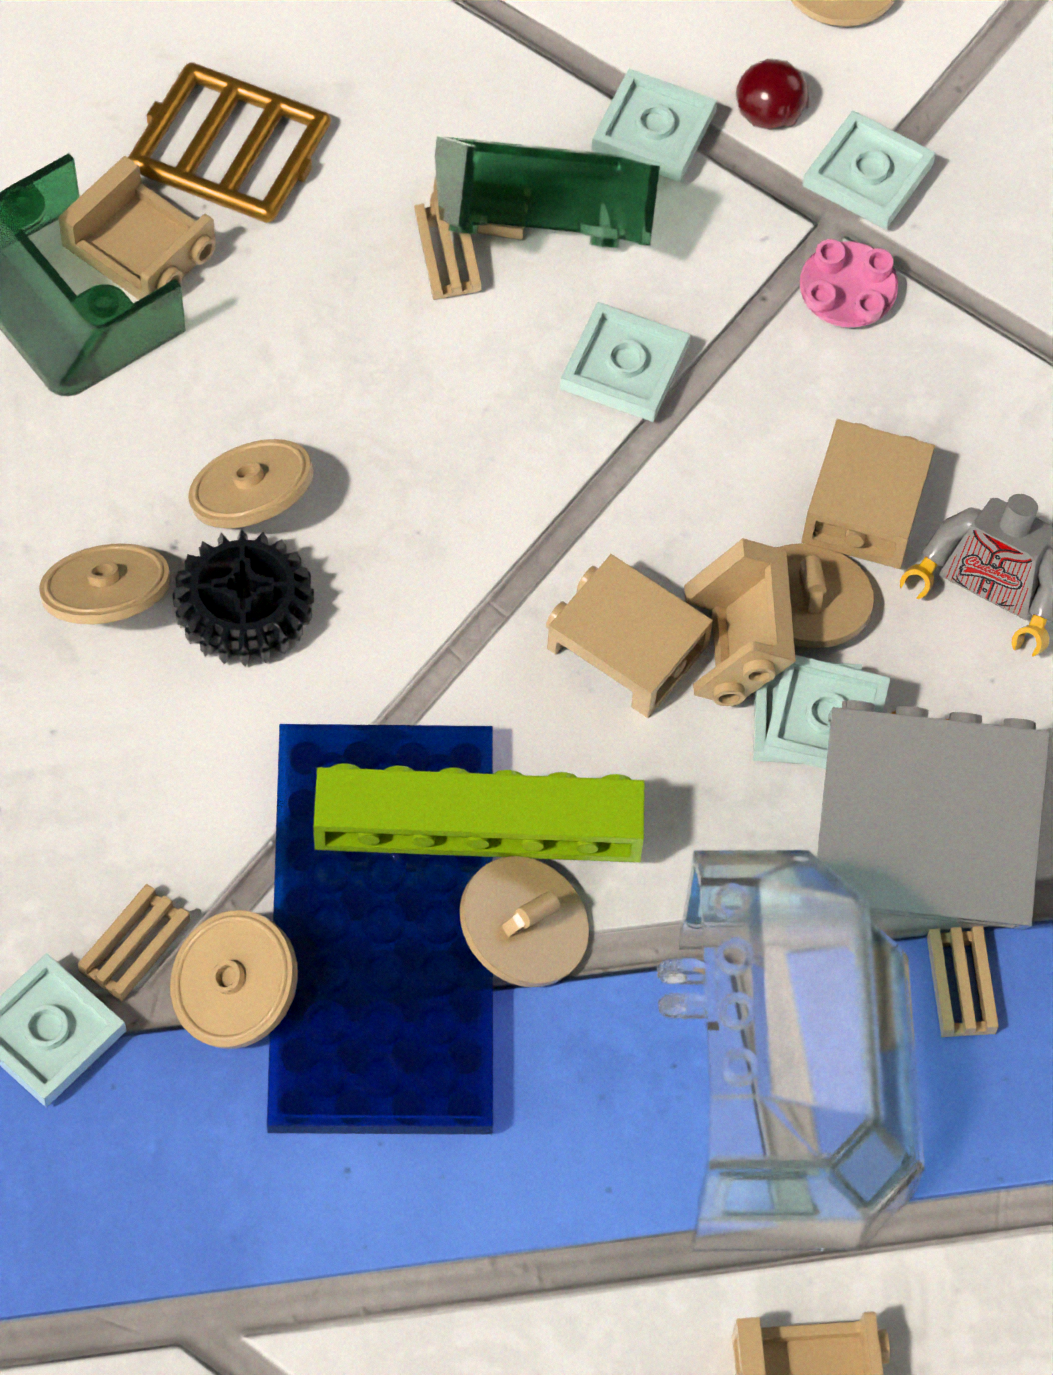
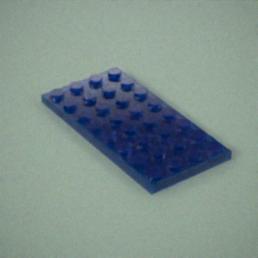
(387, 994)

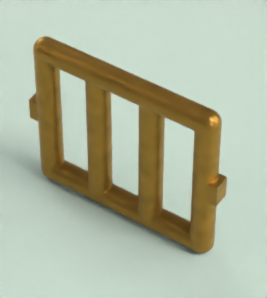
(226, 192)

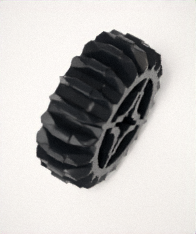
(215, 584)

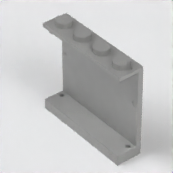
(935, 813)

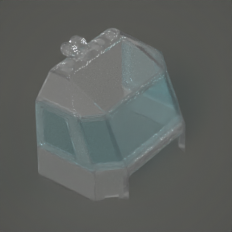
(804, 1055)

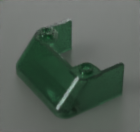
(545, 189)
(64, 335)

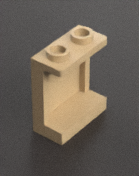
(134, 232)
(867, 493)
(750, 620)
(630, 631)
(810, 1349)

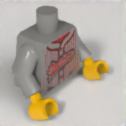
(1000, 557)

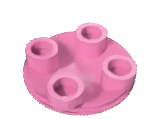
(849, 283)

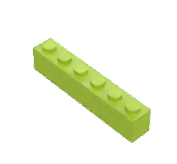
(479, 813)

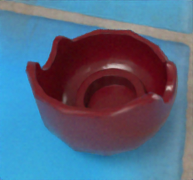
(772, 94)

